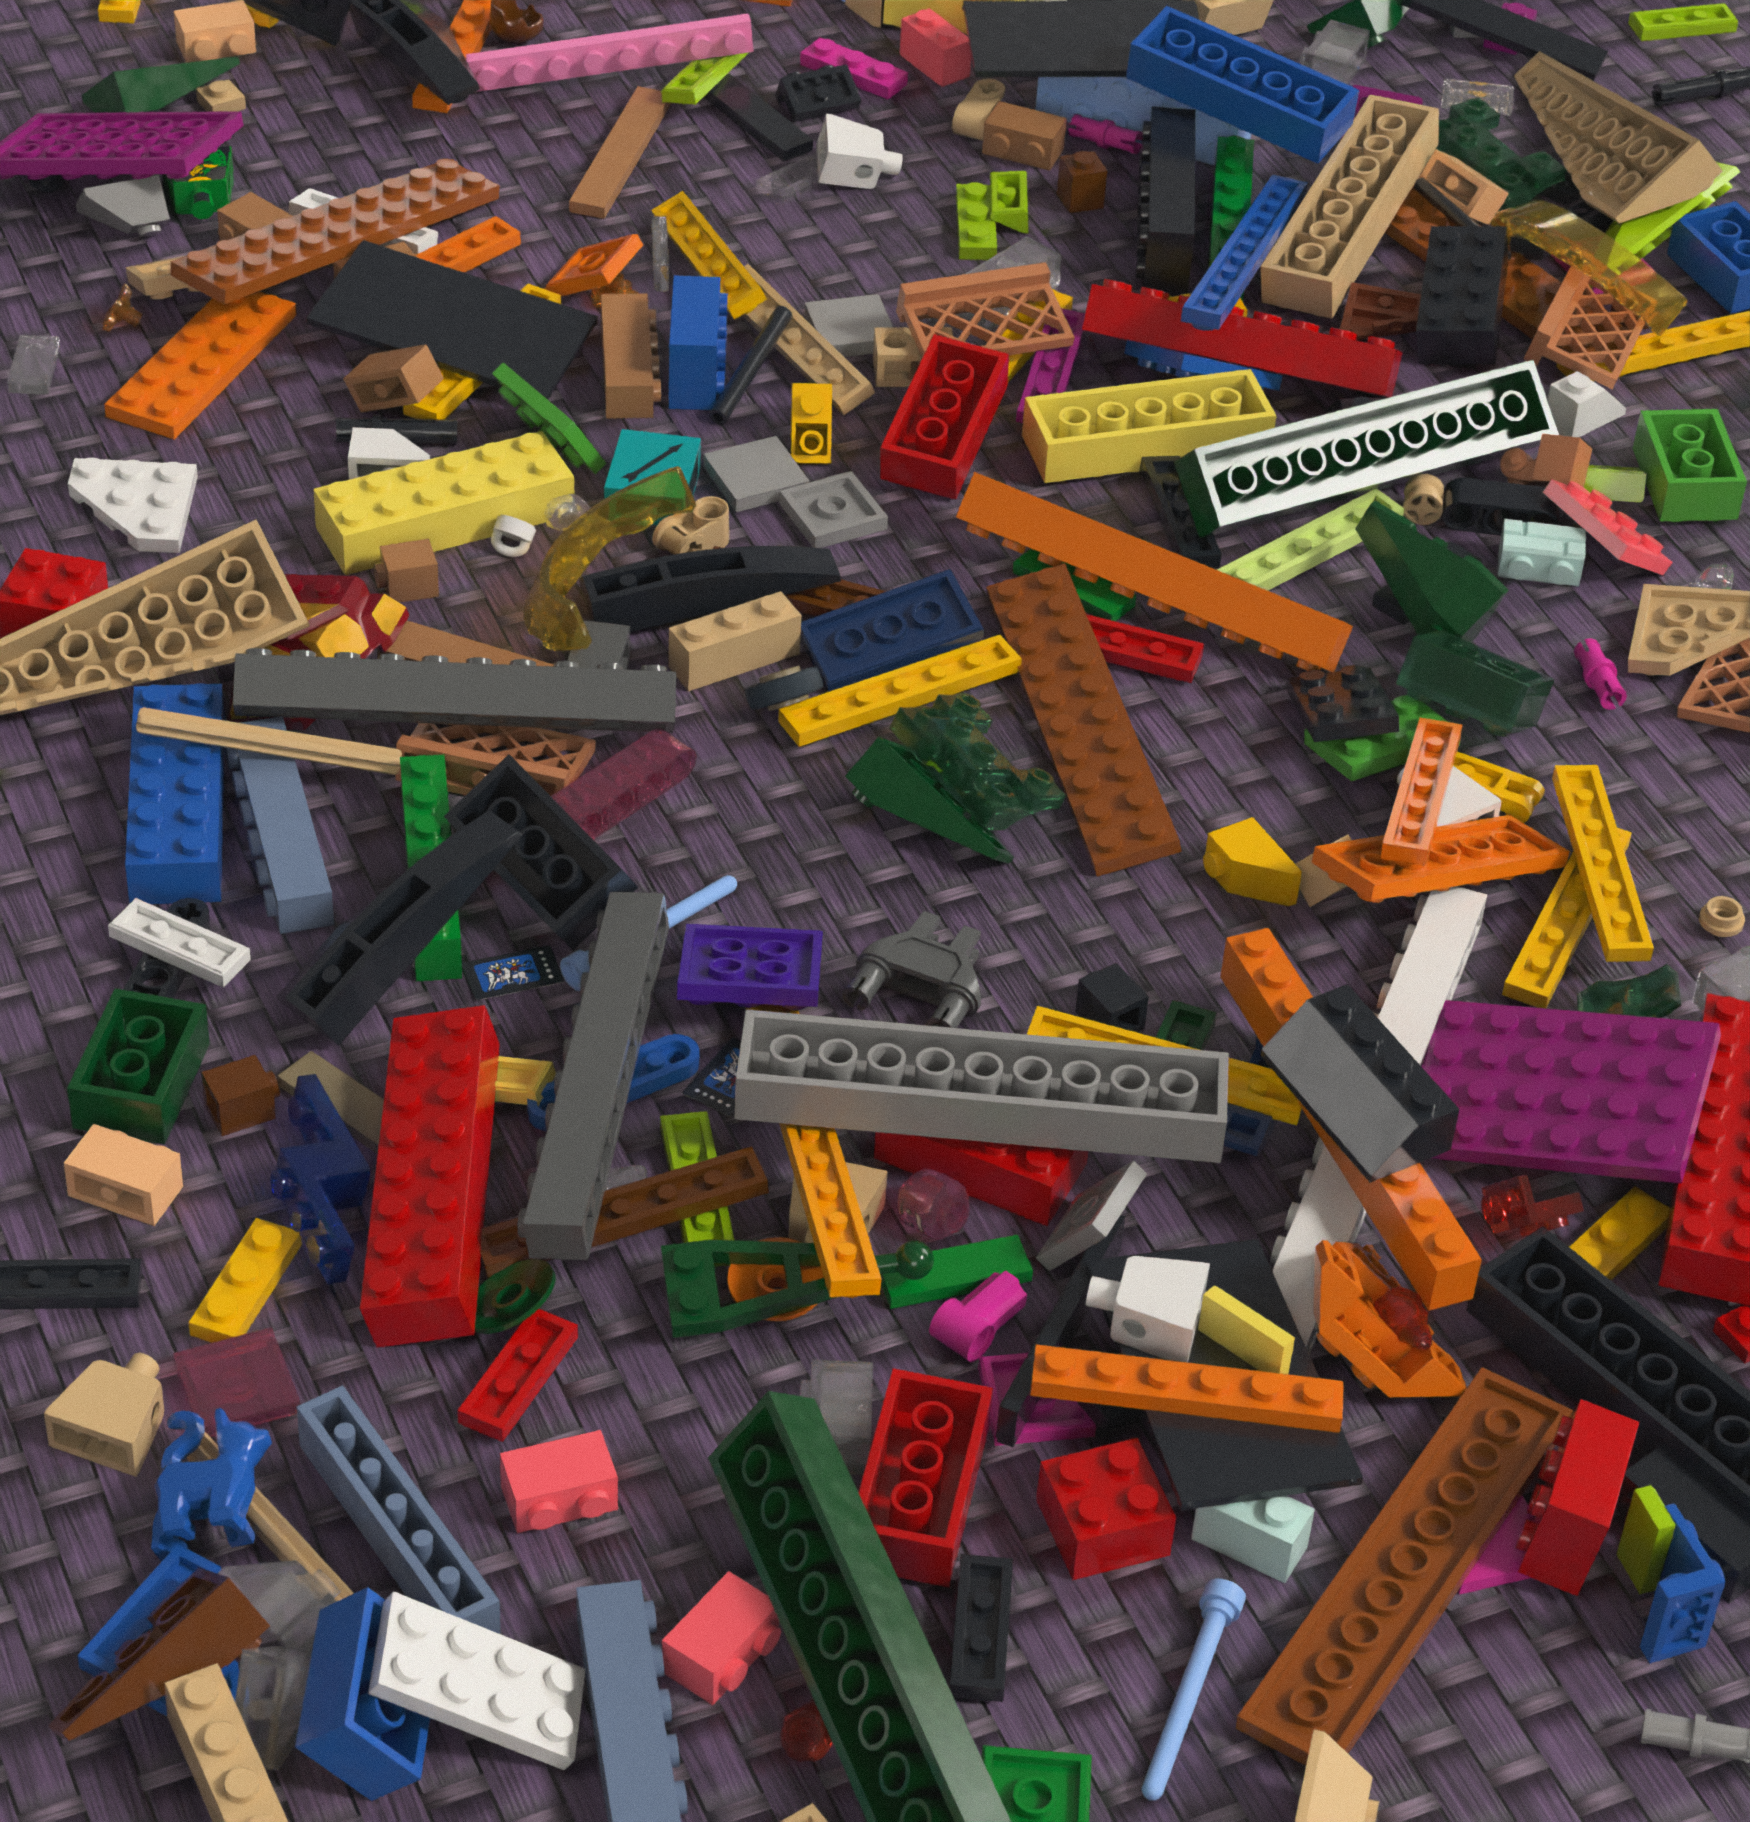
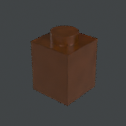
(1081, 181)
(240, 1094)

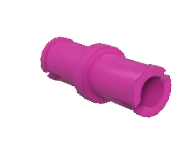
(1105, 134)
(1600, 674)

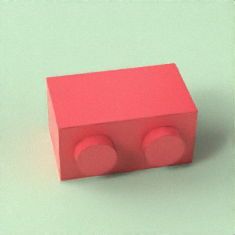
(935, 47)
(559, 1481)
(721, 1638)

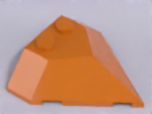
(1345, 1289)

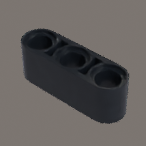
(1484, 505)

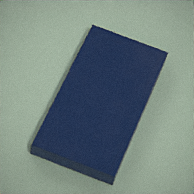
(890, 630)

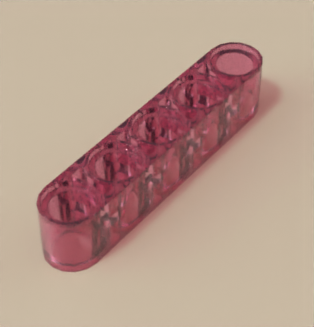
(627, 782)

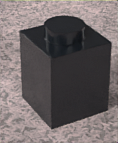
(1112, 999)

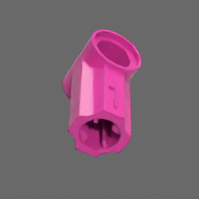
(972, 1323)

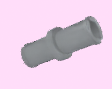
(1696, 1736)

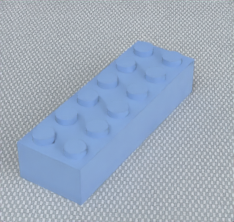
(1126, 105)

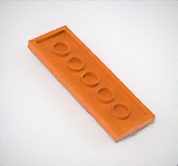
(199, 363)
(1457, 857)

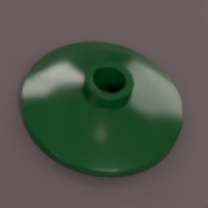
(513, 1295)

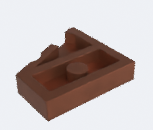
(1380, 311)

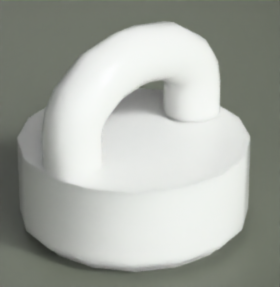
(514, 529)

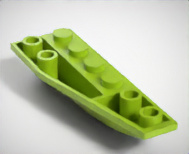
(1650, 230)

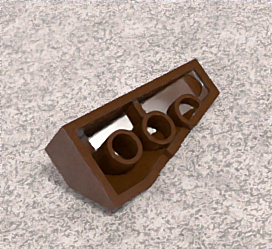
(192, 1629)

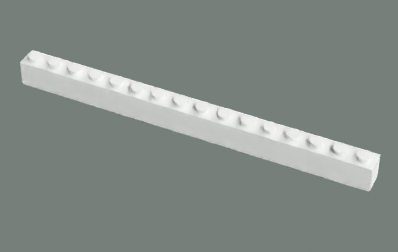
(1410, 1010)

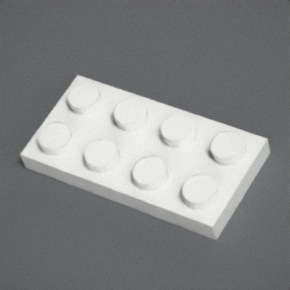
(477, 1681)

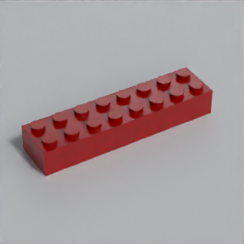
(1245, 341)
(431, 1178)
(1710, 1210)

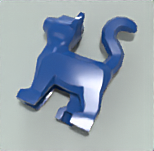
(207, 1488)

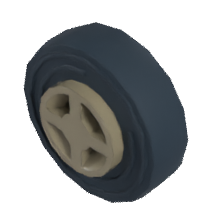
(783, 688)

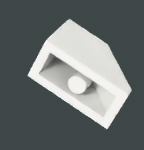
(1581, 405)
(379, 451)

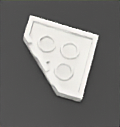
(138, 498)

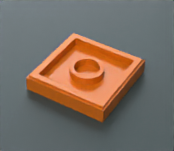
(594, 265)

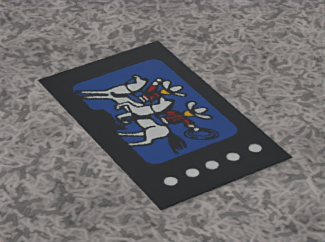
(512, 972)
(717, 1081)

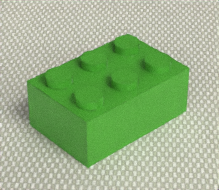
(1689, 465)

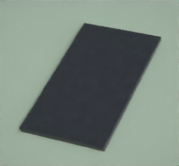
(1058, 36)
(463, 319)
(1231, 1459)

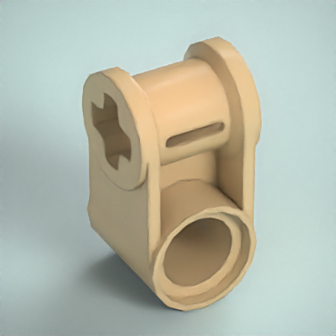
(976, 108)
(695, 530)

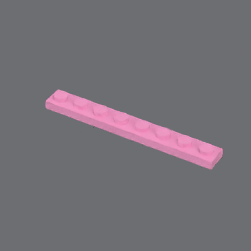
(611, 52)

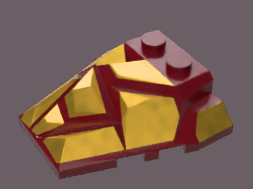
(340, 620)

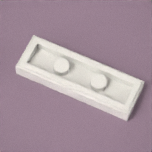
(179, 942)

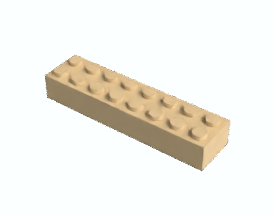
(1349, 206)

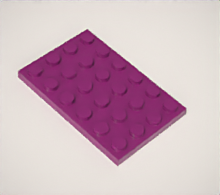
(115, 144)
(1572, 1088)

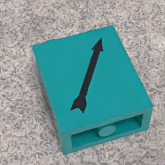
(648, 453)

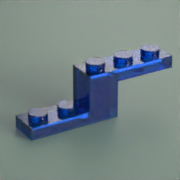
(320, 1179)

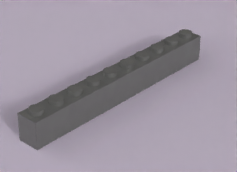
(453, 691)
(596, 1078)

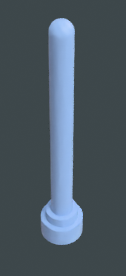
(578, 962)
(1220, 1606)

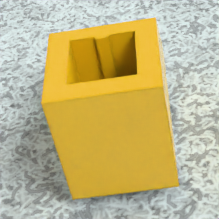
(811, 423)

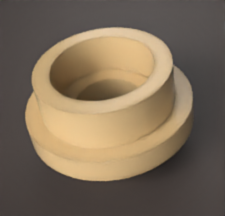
(1722, 917)

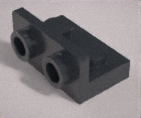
(818, 92)

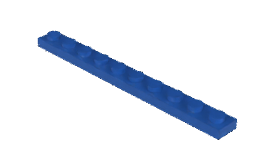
(1243, 253)

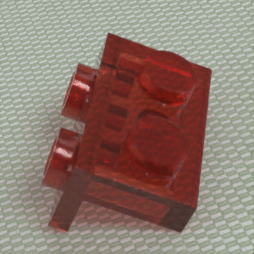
(1512, 1206)

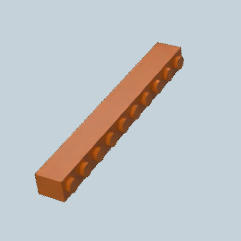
(1154, 572)
(1401, 1205)

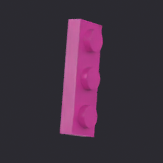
(868, 73)

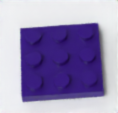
(750, 966)

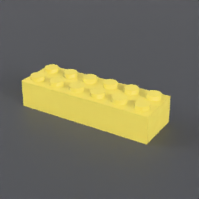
(1118, 425)
(440, 499)

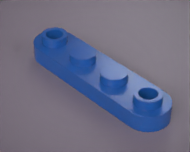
(657, 1067)

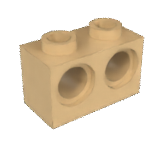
(896, 356)

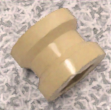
(1430, 505)

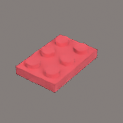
(1609, 528)

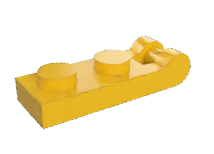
(1515, 790)

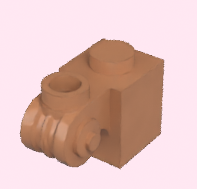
(1557, 459)

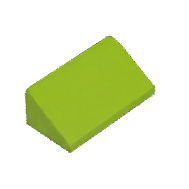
(1009, 199)
(1617, 482)

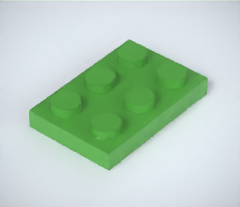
(540, 412)
(1375, 753)

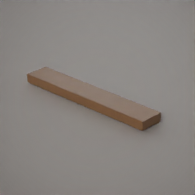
(619, 154)

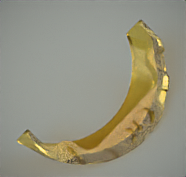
(1597, 257)
(626, 512)

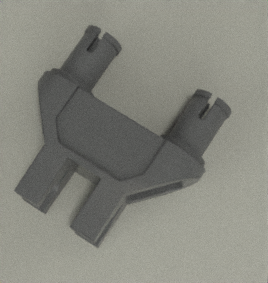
(921, 969)

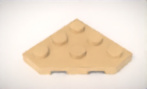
(1685, 626)

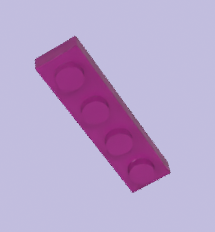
(1053, 367)

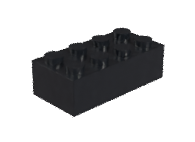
(1462, 295)
(554, 861)

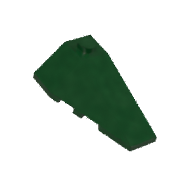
(1371, 15)
(153, 87)
(1428, 579)
(900, 784)

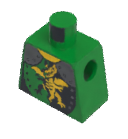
(206, 186)

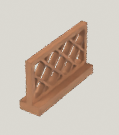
(979, 295)
(1567, 312)
(1701, 690)
(473, 759)

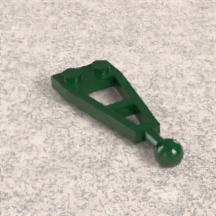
(694, 1291)

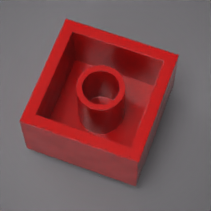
(45, 585)
(1105, 1508)

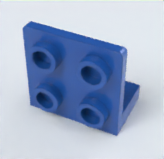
(1684, 1596)

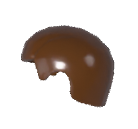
(513, 23)

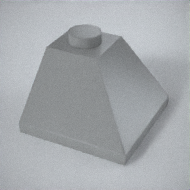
(127, 205)

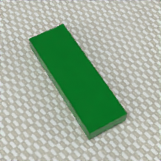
(1095, 598)
(959, 1271)

